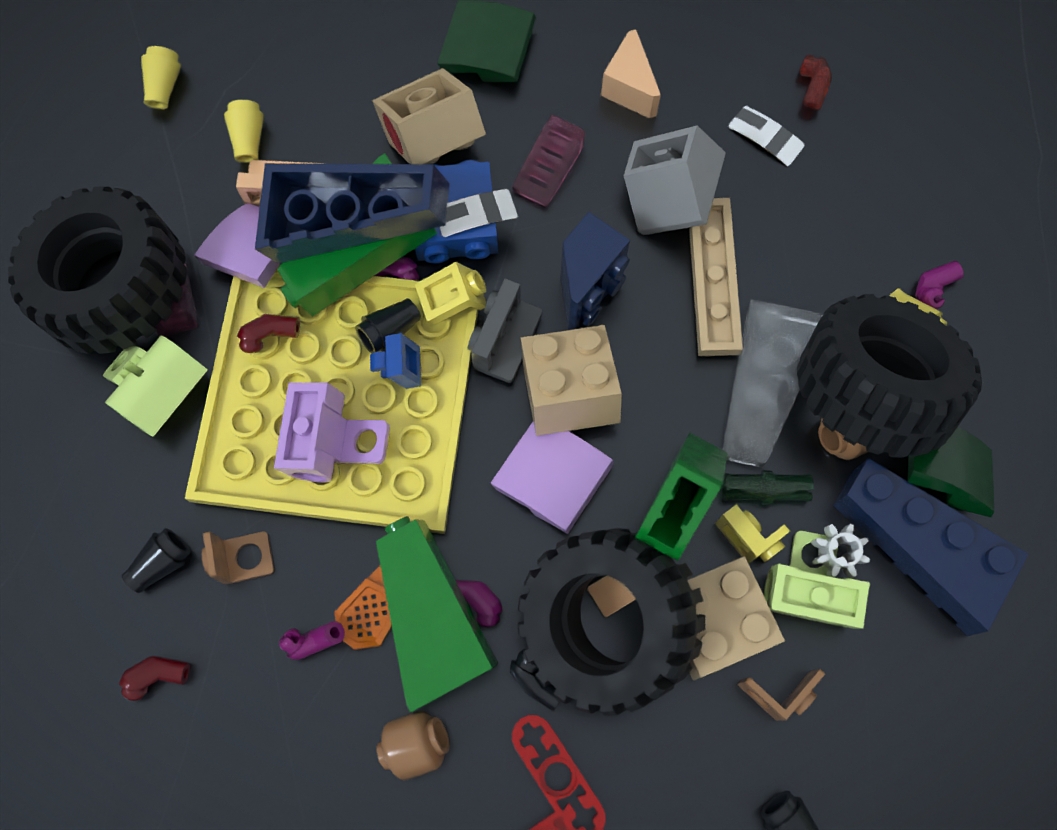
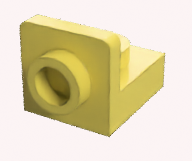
(451, 292)
(745, 536)

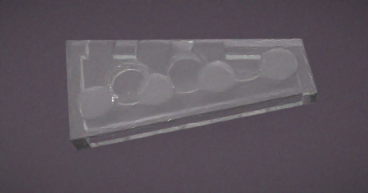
(766, 379)

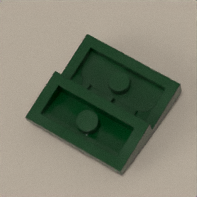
(487, 40)
(960, 470)

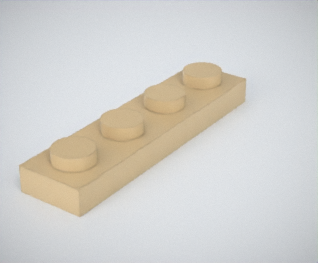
(716, 283)

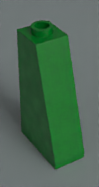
(326, 277)
(684, 496)
(429, 617)

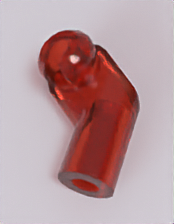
(820, 80)

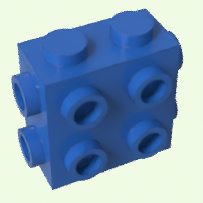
(465, 180)

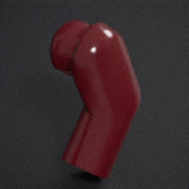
(264, 326)
(153, 668)

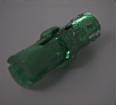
(767, 487)

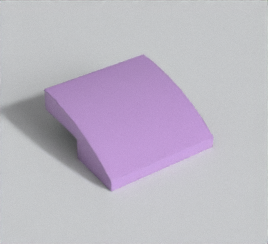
(232, 248)
(553, 476)

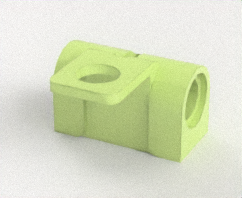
(152, 383)
(811, 593)

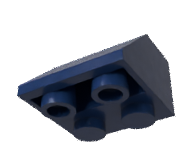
(591, 268)

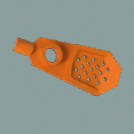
(369, 587)

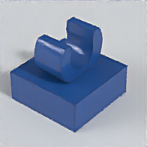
(399, 361)

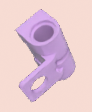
(317, 434)

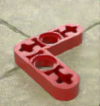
(560, 818)

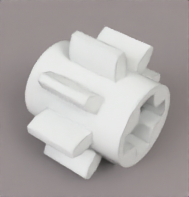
(848, 560)

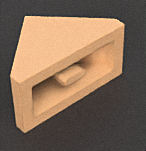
(630, 79)

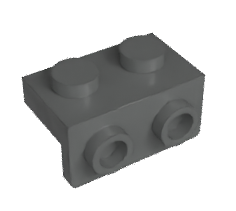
(497, 344)

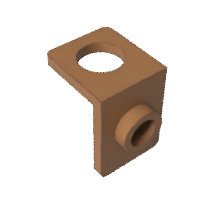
(221, 555)
(797, 701)

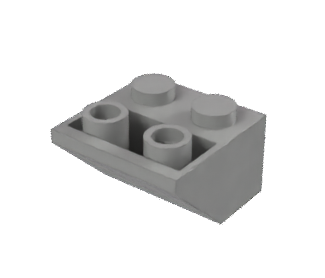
(673, 179)

